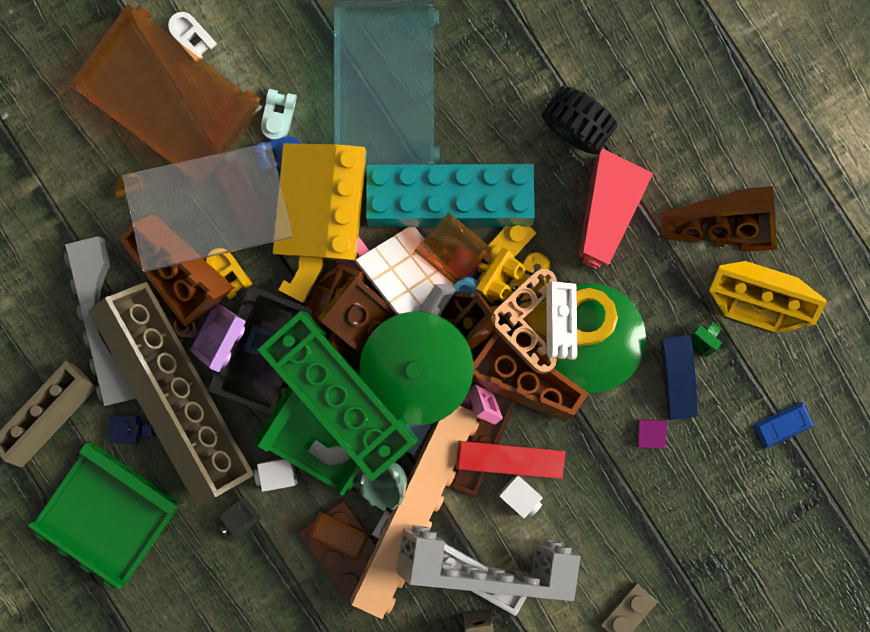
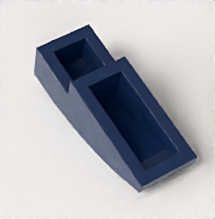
(679, 376)

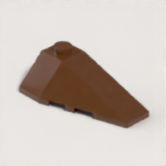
(736, 219)

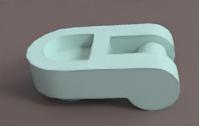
(275, 124)

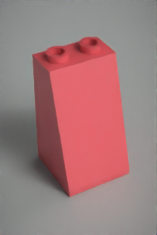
(611, 202)

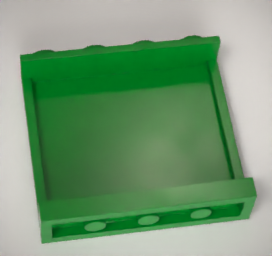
(290, 434)
(105, 516)

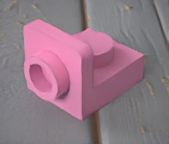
(482, 404)

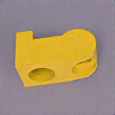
(304, 279)

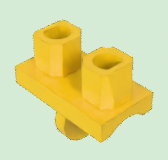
(496, 274)

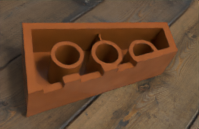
(187, 288)
(508, 375)

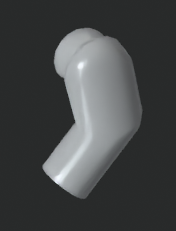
(329, 456)

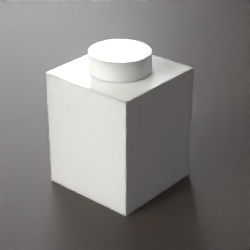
(275, 474)
(521, 496)

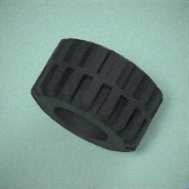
(579, 120)

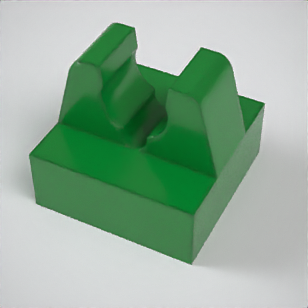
(705, 339)

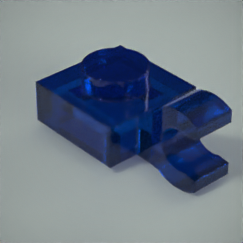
(127, 429)

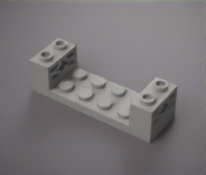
(552, 573)

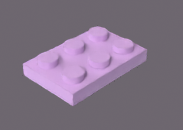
(218, 337)

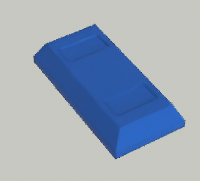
(783, 425)

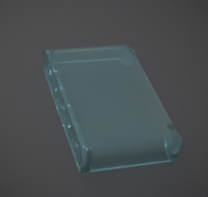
(385, 80)

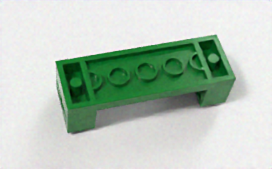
(337, 395)

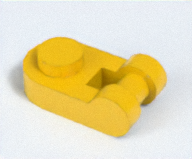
(226, 264)

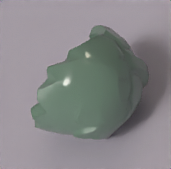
(386, 490)

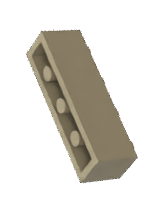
(44, 414)

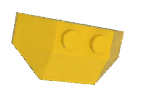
(765, 297)

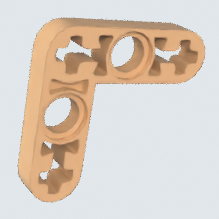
(517, 315)

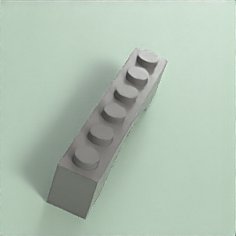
(89, 267)

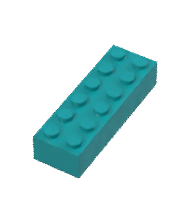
(470, 192)

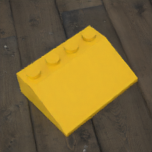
(323, 200)

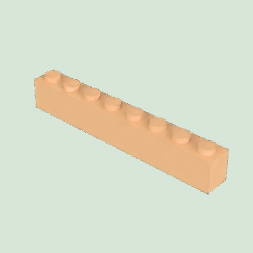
(422, 497)

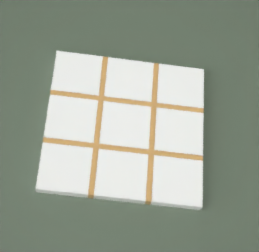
(400, 272)

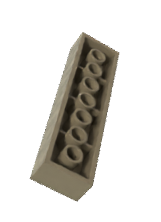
(170, 393)

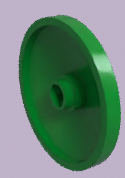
(616, 358)
(418, 366)

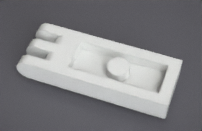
(561, 320)

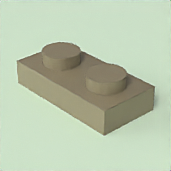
(629, 610)

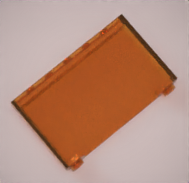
(164, 90)

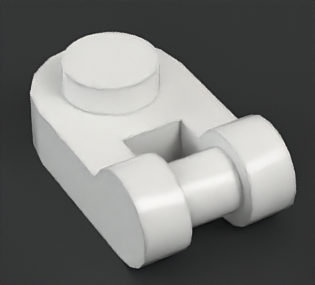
(185, 27)

